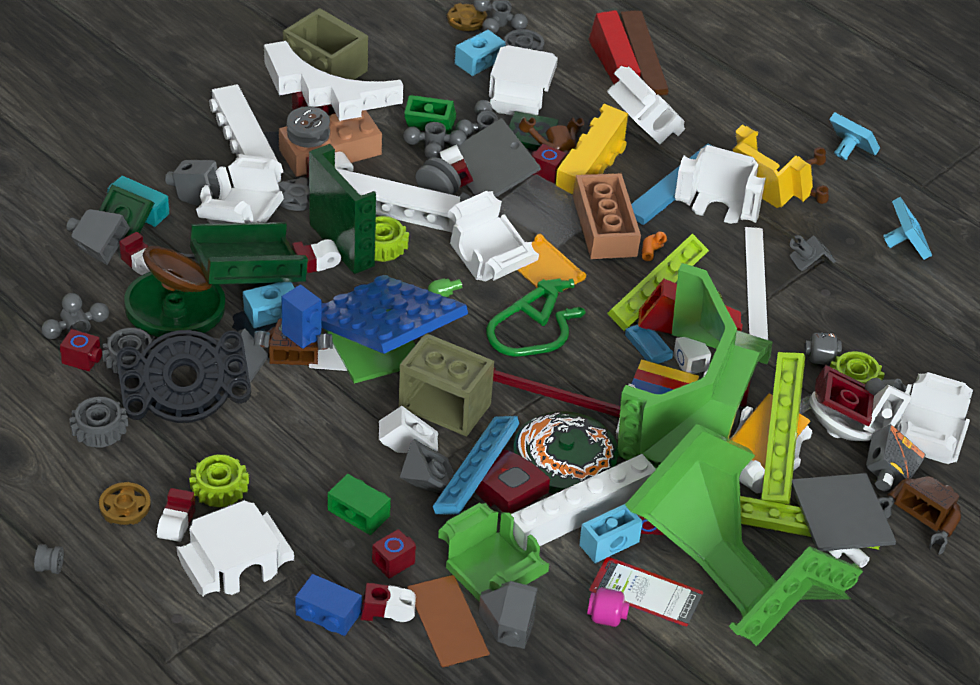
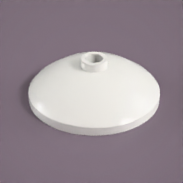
(838, 424)

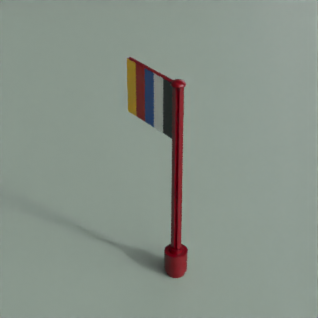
(648, 377)

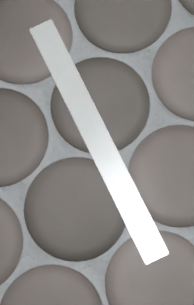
(756, 282)

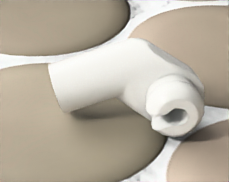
(855, 555)

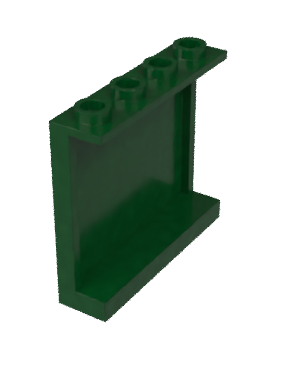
(341, 212)
(246, 253)

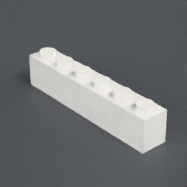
(239, 123)
(406, 201)
(581, 502)

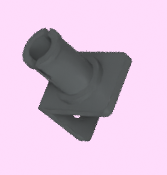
(808, 251)

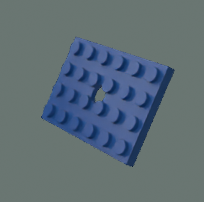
(364, 317)

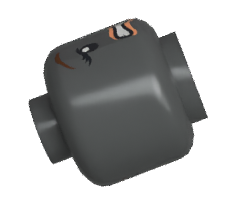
(822, 348)

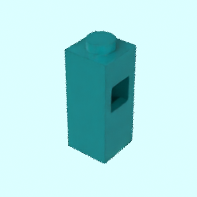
(161, 207)

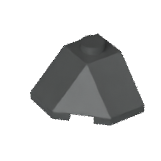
(509, 612)

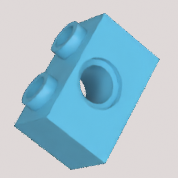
(478, 52)
(264, 303)
(610, 533)

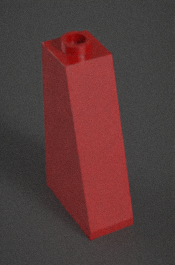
(612, 44)
(658, 309)

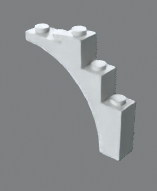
(319, 88)

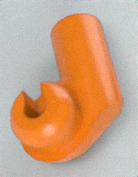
(652, 244)

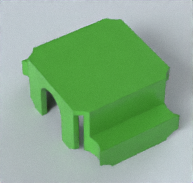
(486, 558)

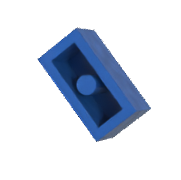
(301, 316)
(328, 605)

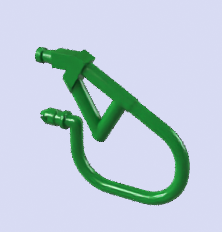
(549, 290)

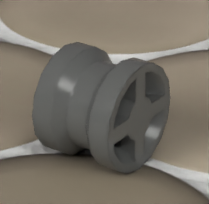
(49, 558)

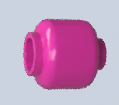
(608, 607)

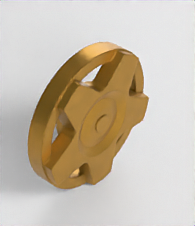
(466, 15)
(124, 506)

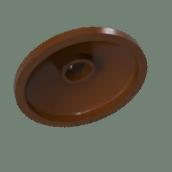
(175, 270)

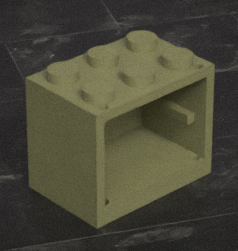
(329, 45)
(446, 384)

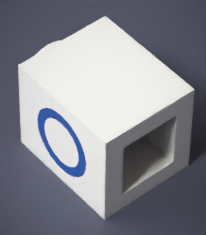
(692, 355)

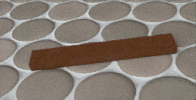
(644, 51)

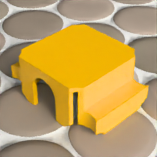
(780, 186)

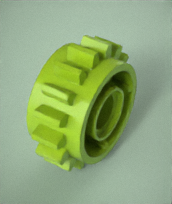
(389, 239)
(858, 366)
(219, 480)

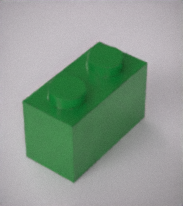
(425, 110)
(359, 504)

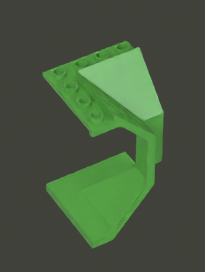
(659, 422)
(698, 507)

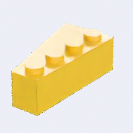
(595, 149)

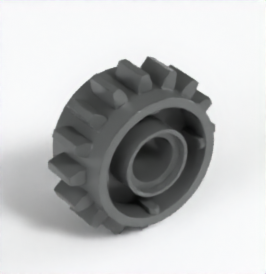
(122, 338)
(98, 422)

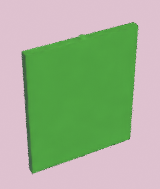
(367, 363)

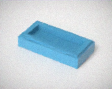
(649, 344)

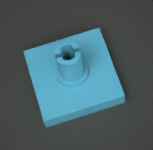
(852, 136)
(909, 229)

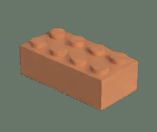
(355, 137)
(606, 216)

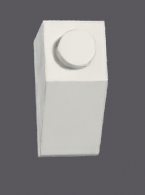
(887, 408)
(402, 427)

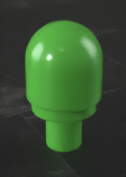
(444, 286)

